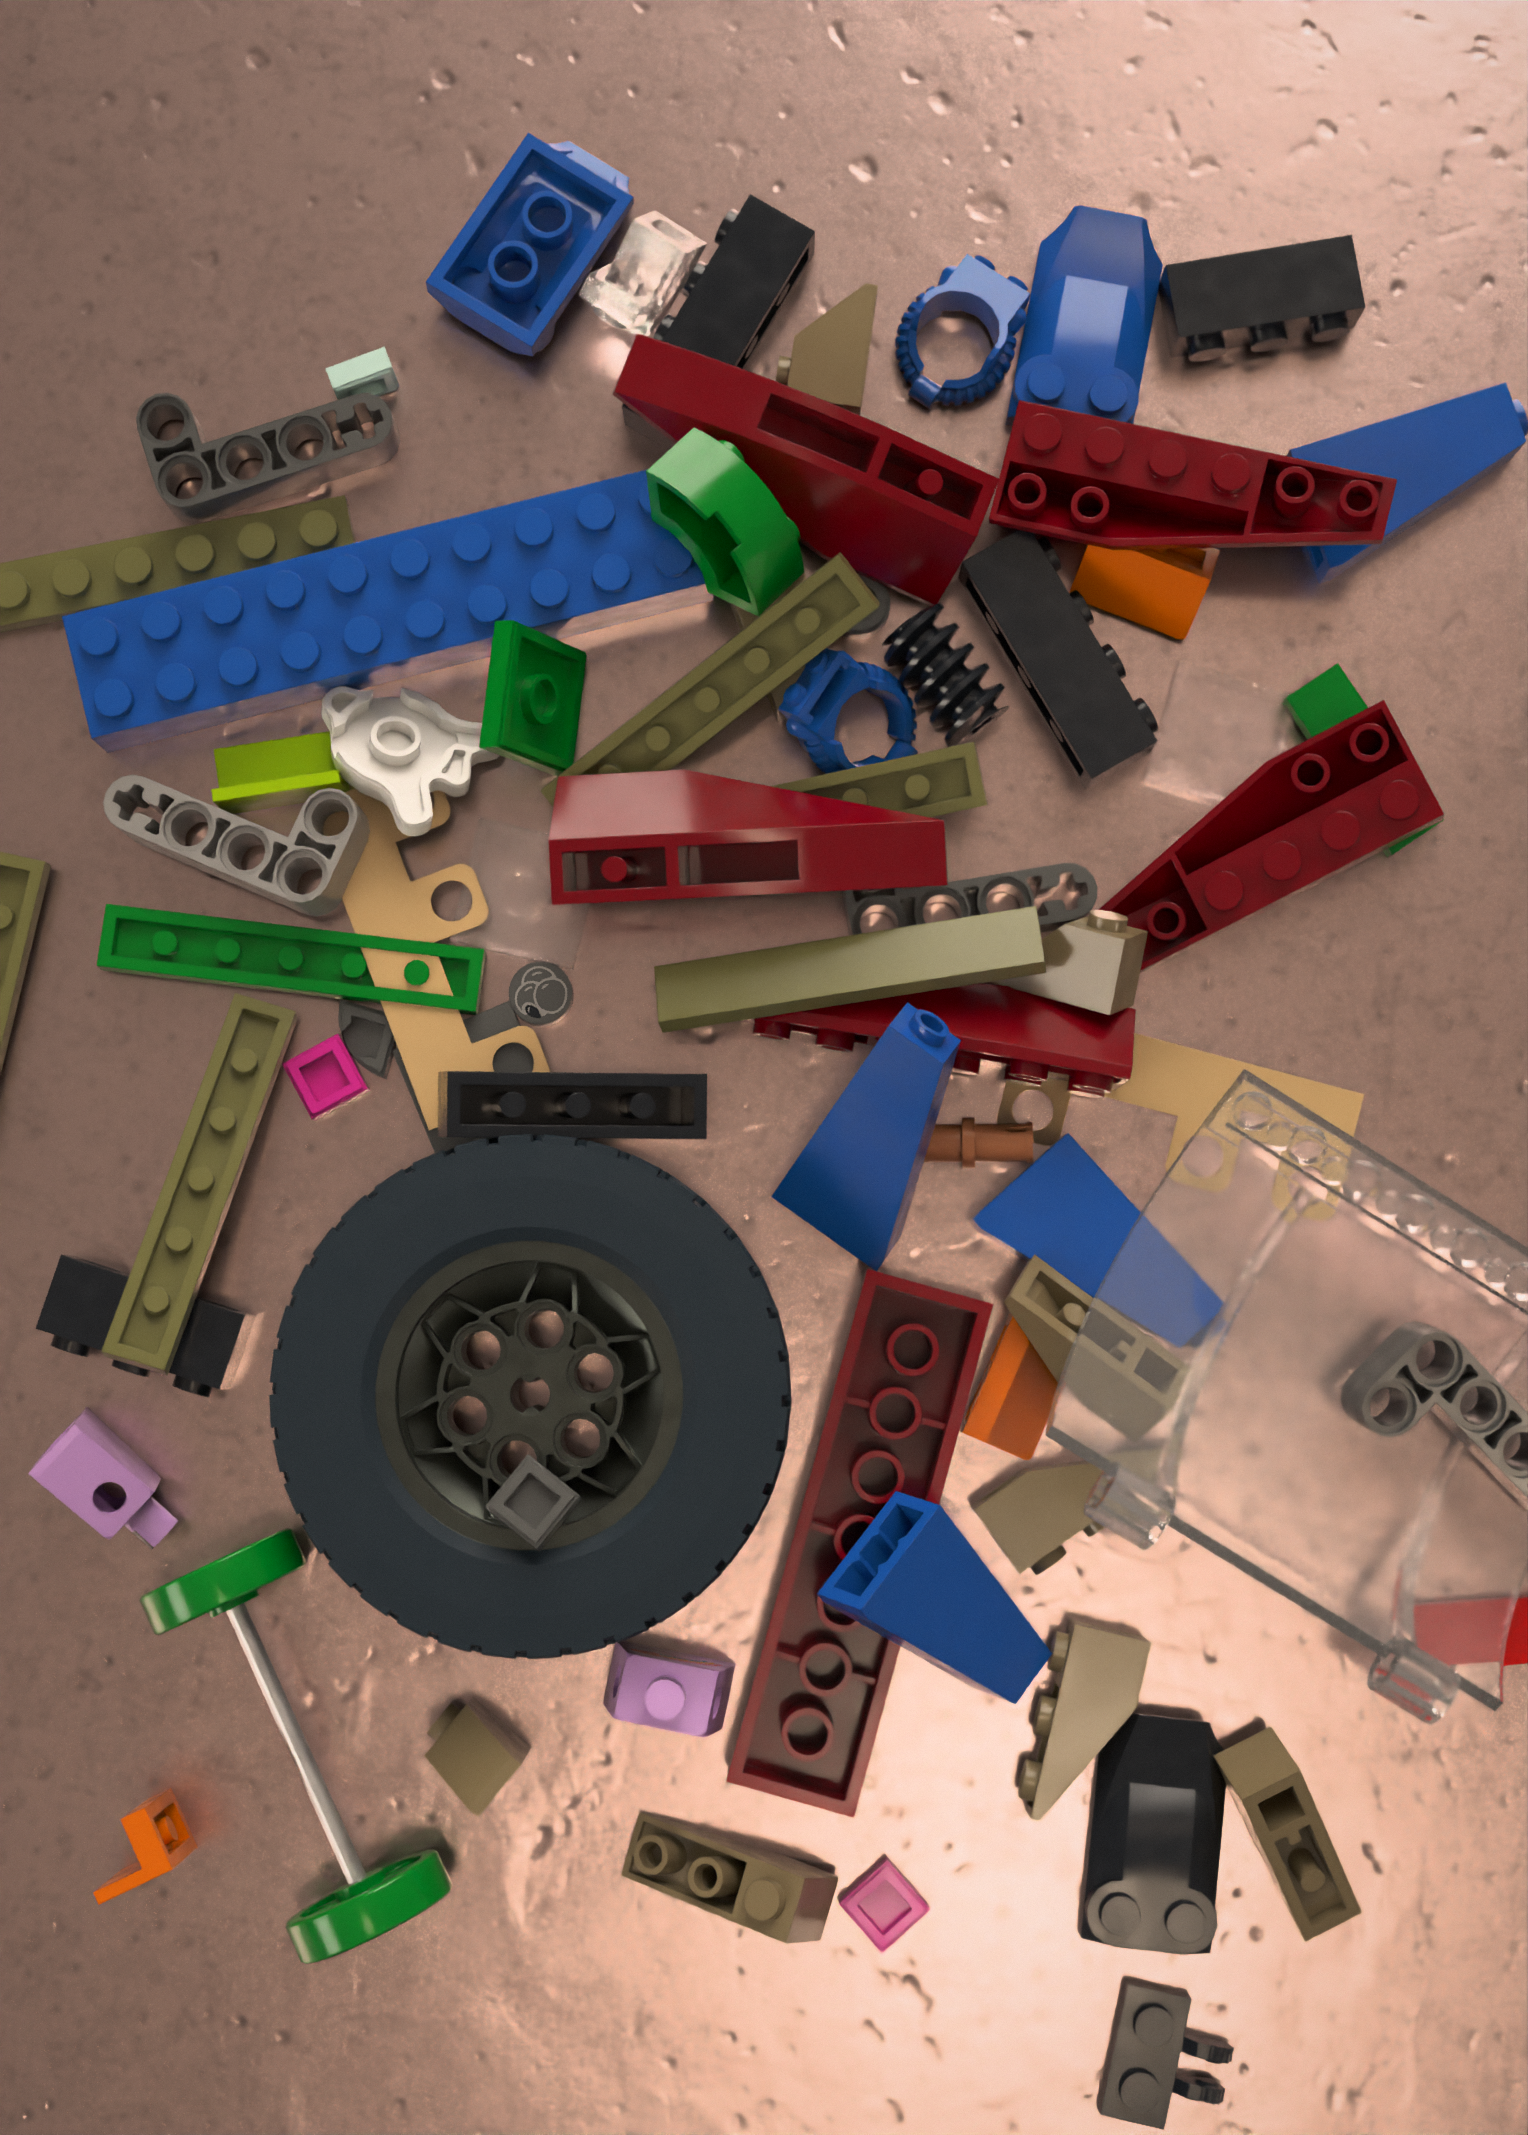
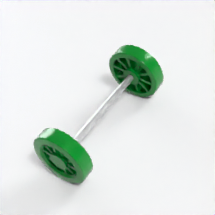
(370, 1900)

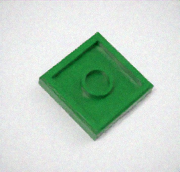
(532, 698)

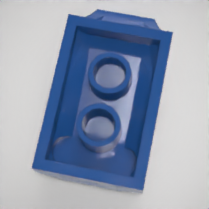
(531, 243)
(1089, 316)

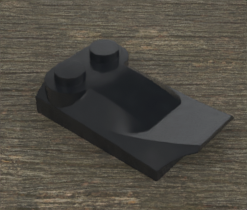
(1154, 1838)

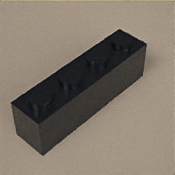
(737, 292)
(1058, 657)
(572, 1105)

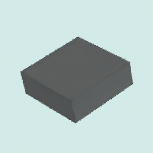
(533, 1503)

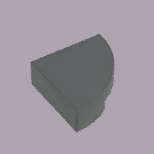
(367, 1036)

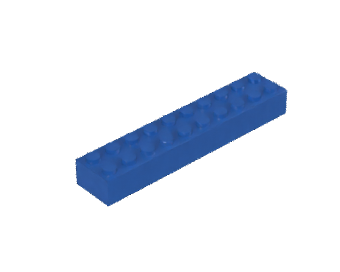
(375, 611)

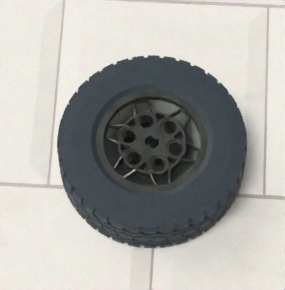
(381, 1359)

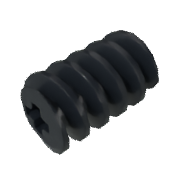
(943, 676)

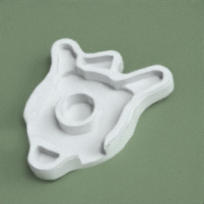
(401, 750)

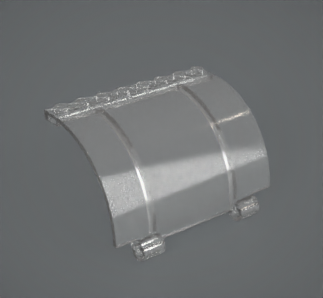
(1221, 1378)

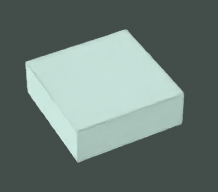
(363, 374)

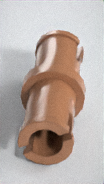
(981, 1143)

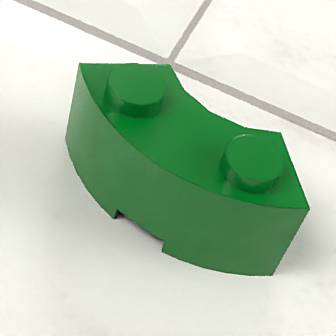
(725, 521)

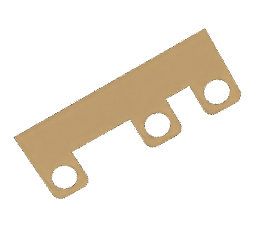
(389, 905)
(1188, 1086)

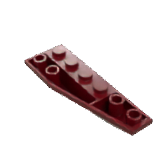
(842, 479)
(1170, 490)
(1282, 834)
(727, 837)
(997, 1029)

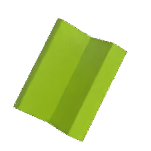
(274, 773)

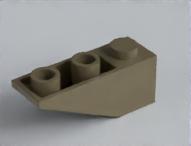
(1039, 1512)
(1090, 1700)
(731, 1879)

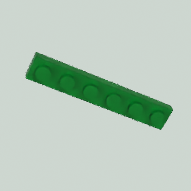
(278, 957)

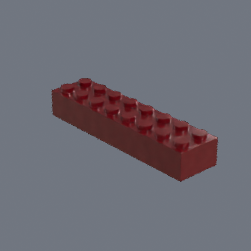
(883, 1432)

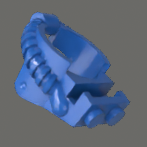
(977, 291)
(819, 695)

